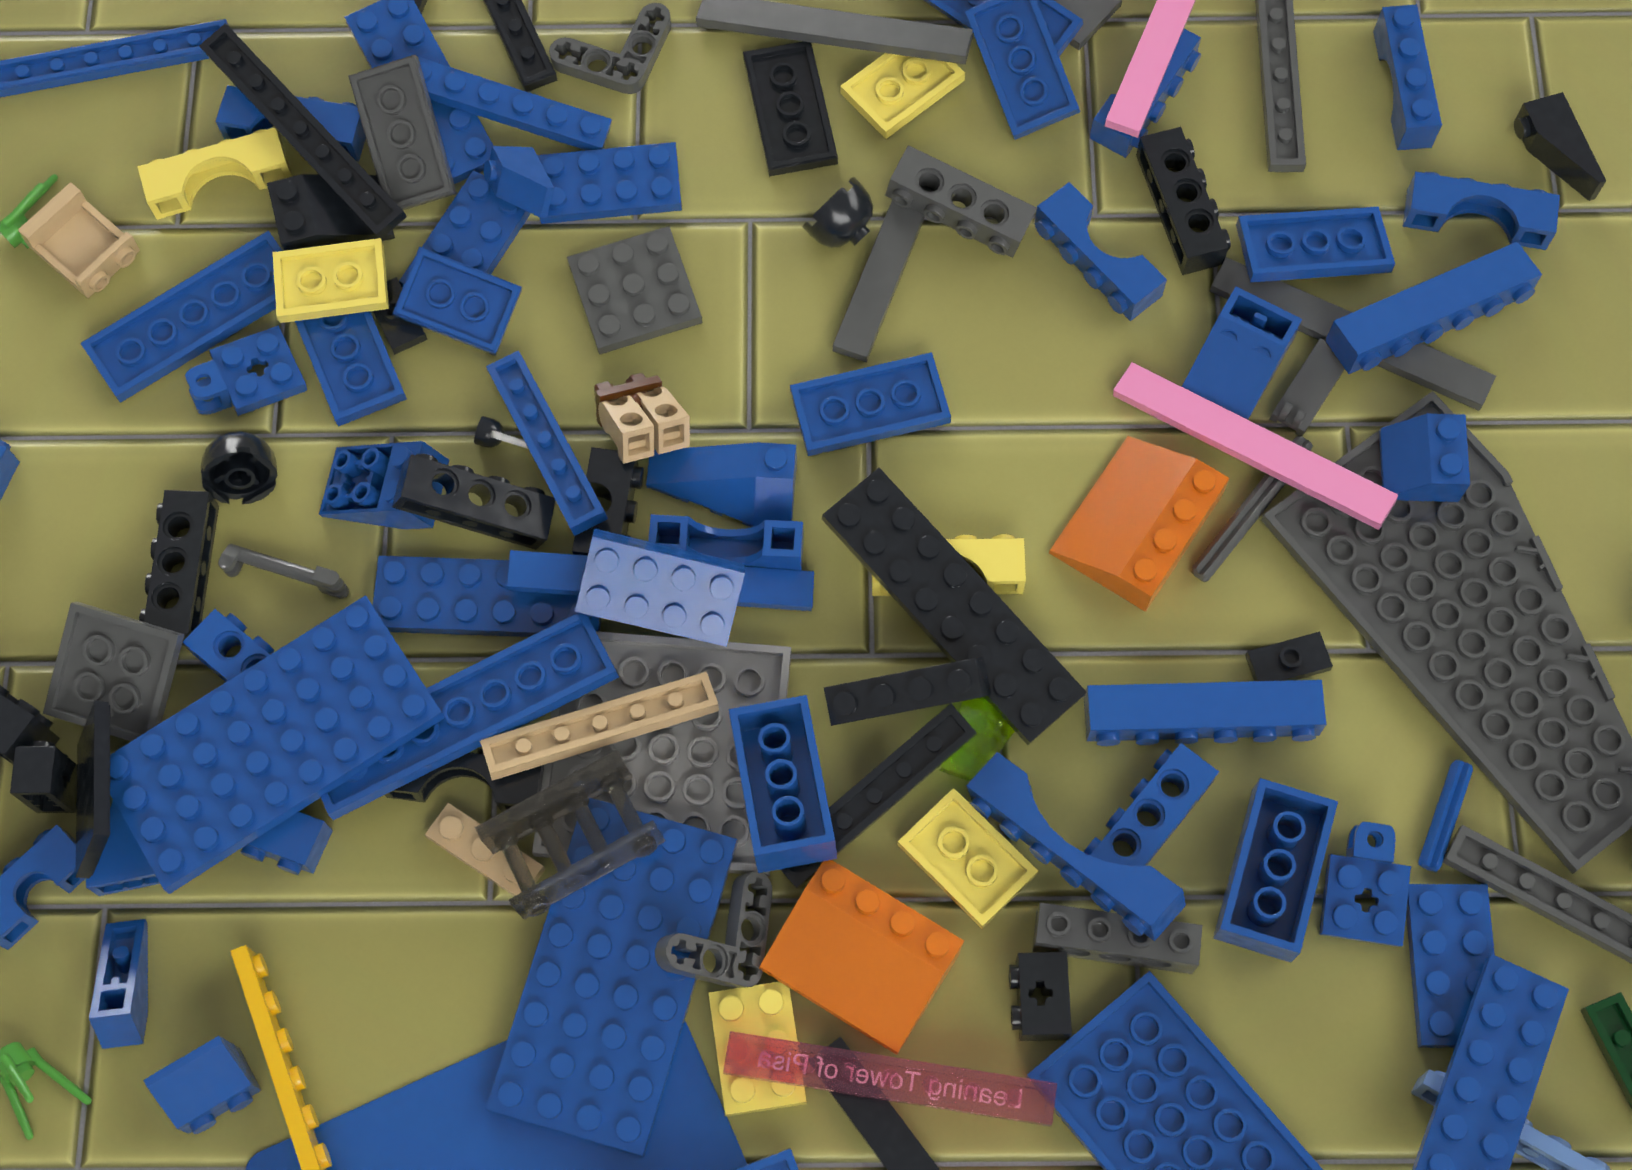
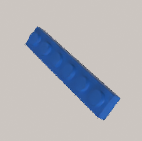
(514, 107)
(547, 443)

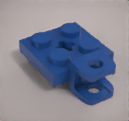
(229, 376)
(1370, 870)

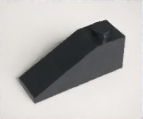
(1558, 142)

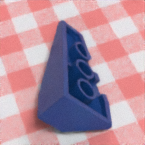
(734, 480)

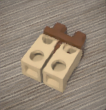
(641, 417)

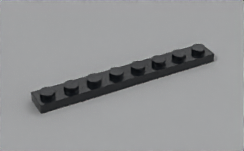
(303, 131)

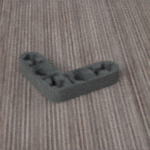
(626, 61)
(728, 954)

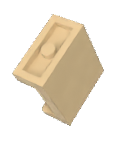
(78, 241)

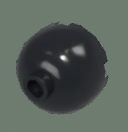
(843, 217)
(238, 468)

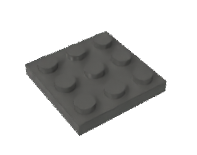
(634, 290)
(116, 663)

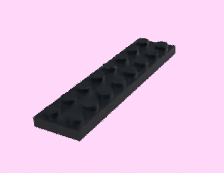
(953, 603)

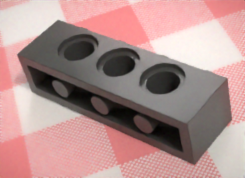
(952, 185)
(1106, 939)

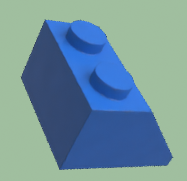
(1426, 458)
(204, 1085)

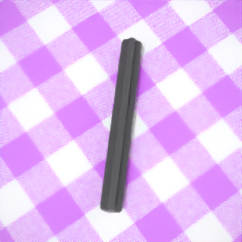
(1240, 522)

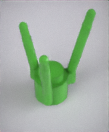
(11, 223)
(17, 1068)

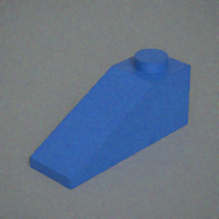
(121, 985)

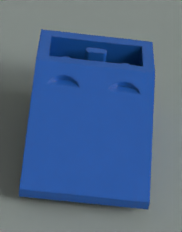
(1242, 352)
(365, 484)

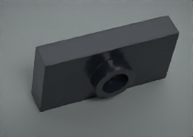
(398, 332)
(1290, 659)

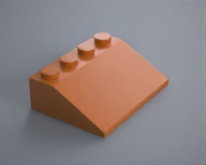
(1140, 519)
(862, 955)

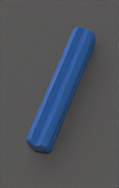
(1445, 816)

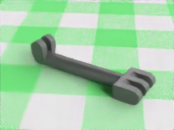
(325, 579)

